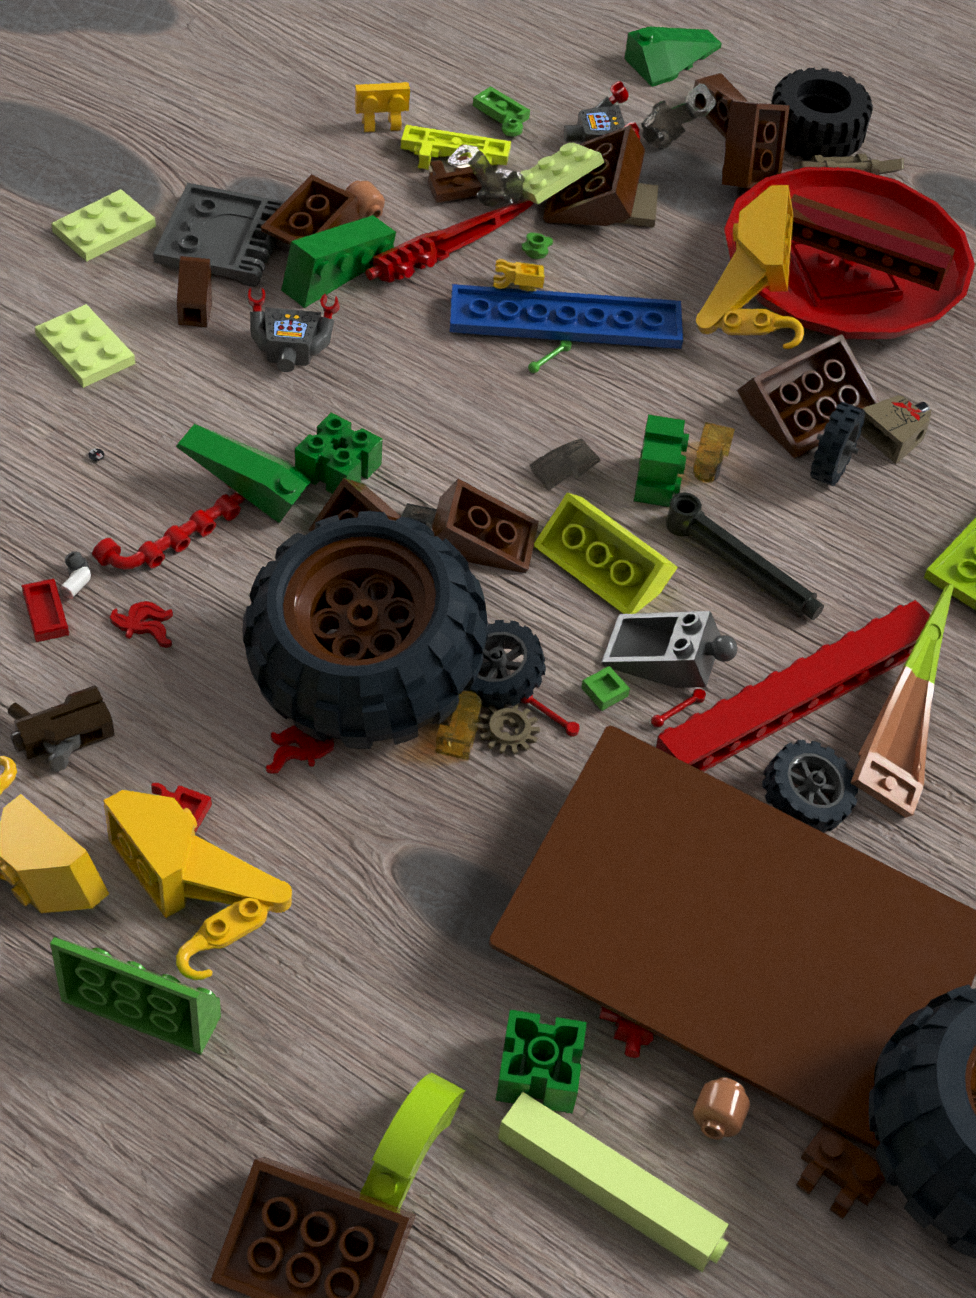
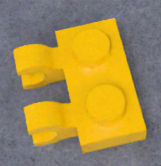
(382, 98)
(522, 274)

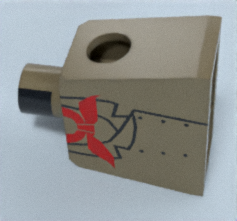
(896, 426)

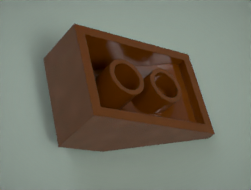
(310, 210)
(485, 528)

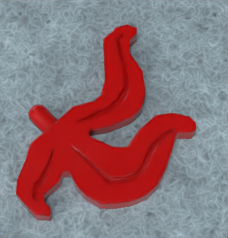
(135, 621)
(308, 749)

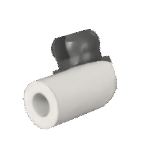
(78, 572)

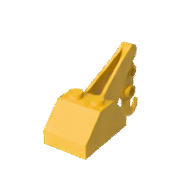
(759, 262)
(42, 858)
(175, 864)

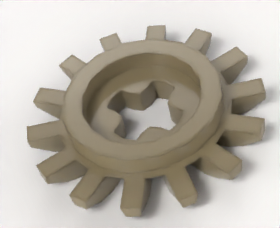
(513, 718)

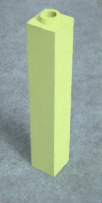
(614, 1182)

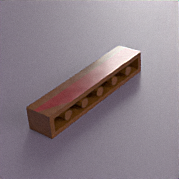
(870, 243)

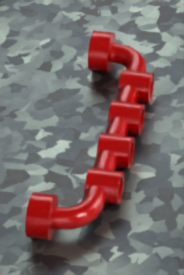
(108, 551)

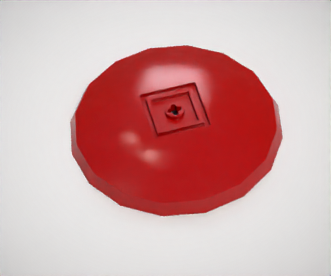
(848, 297)

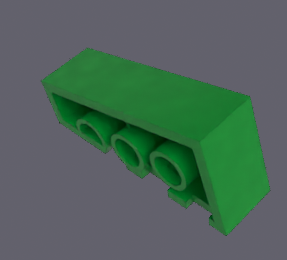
(333, 258)

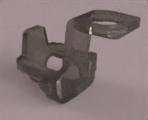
(671, 119)
(496, 186)

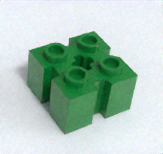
(338, 453)
(661, 460)
(541, 1060)

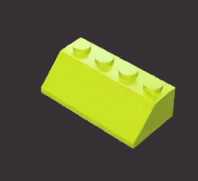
(604, 555)

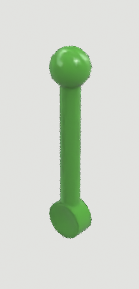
(534, 367)

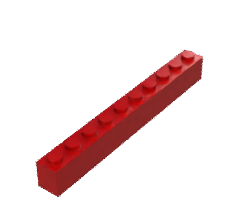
(796, 691)

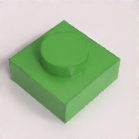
(605, 688)

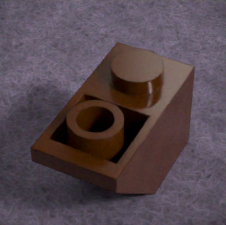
(194, 291)

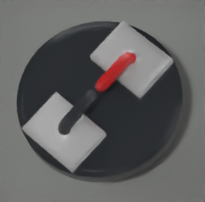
(96, 454)

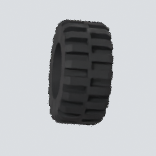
(825, 113)

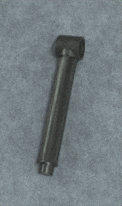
(688, 519)

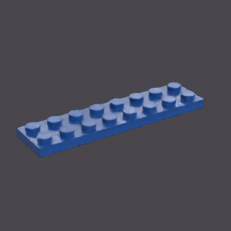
(566, 316)

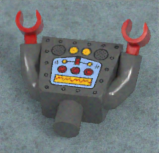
(600, 119)
(289, 334)

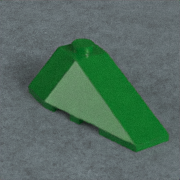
(663, 52)
(254, 474)

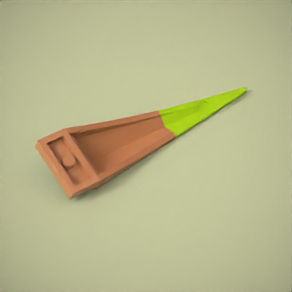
(895, 749)

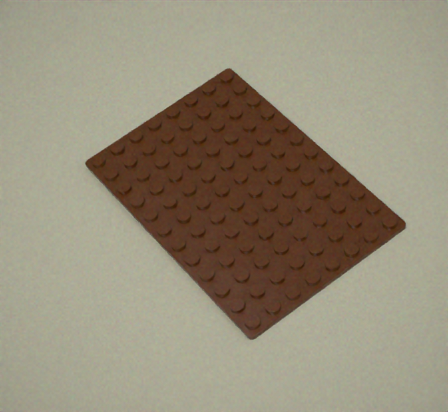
(733, 929)

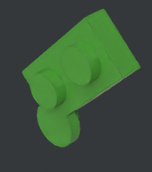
(503, 110)

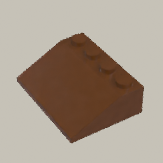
(607, 191)
(802, 393)
(309, 1238)

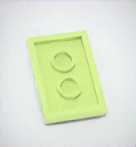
(559, 171)
(103, 225)
(85, 345)

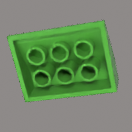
(135, 996)

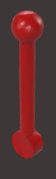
(698, 696)
(572, 728)

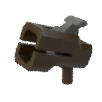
(62, 728)

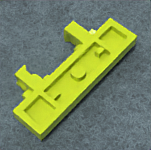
(436, 143)

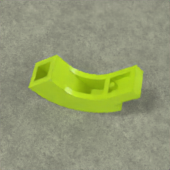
(409, 1136)

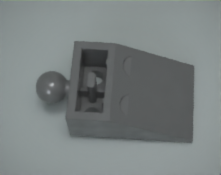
(668, 647)

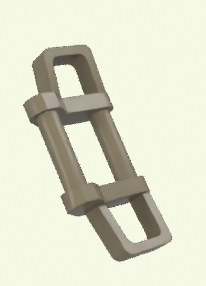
(858, 162)

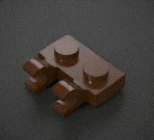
(453, 184)
(843, 1164)

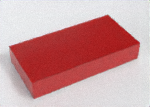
(45, 610)

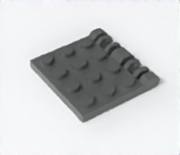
(220, 228)

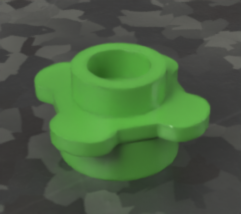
(536, 245)

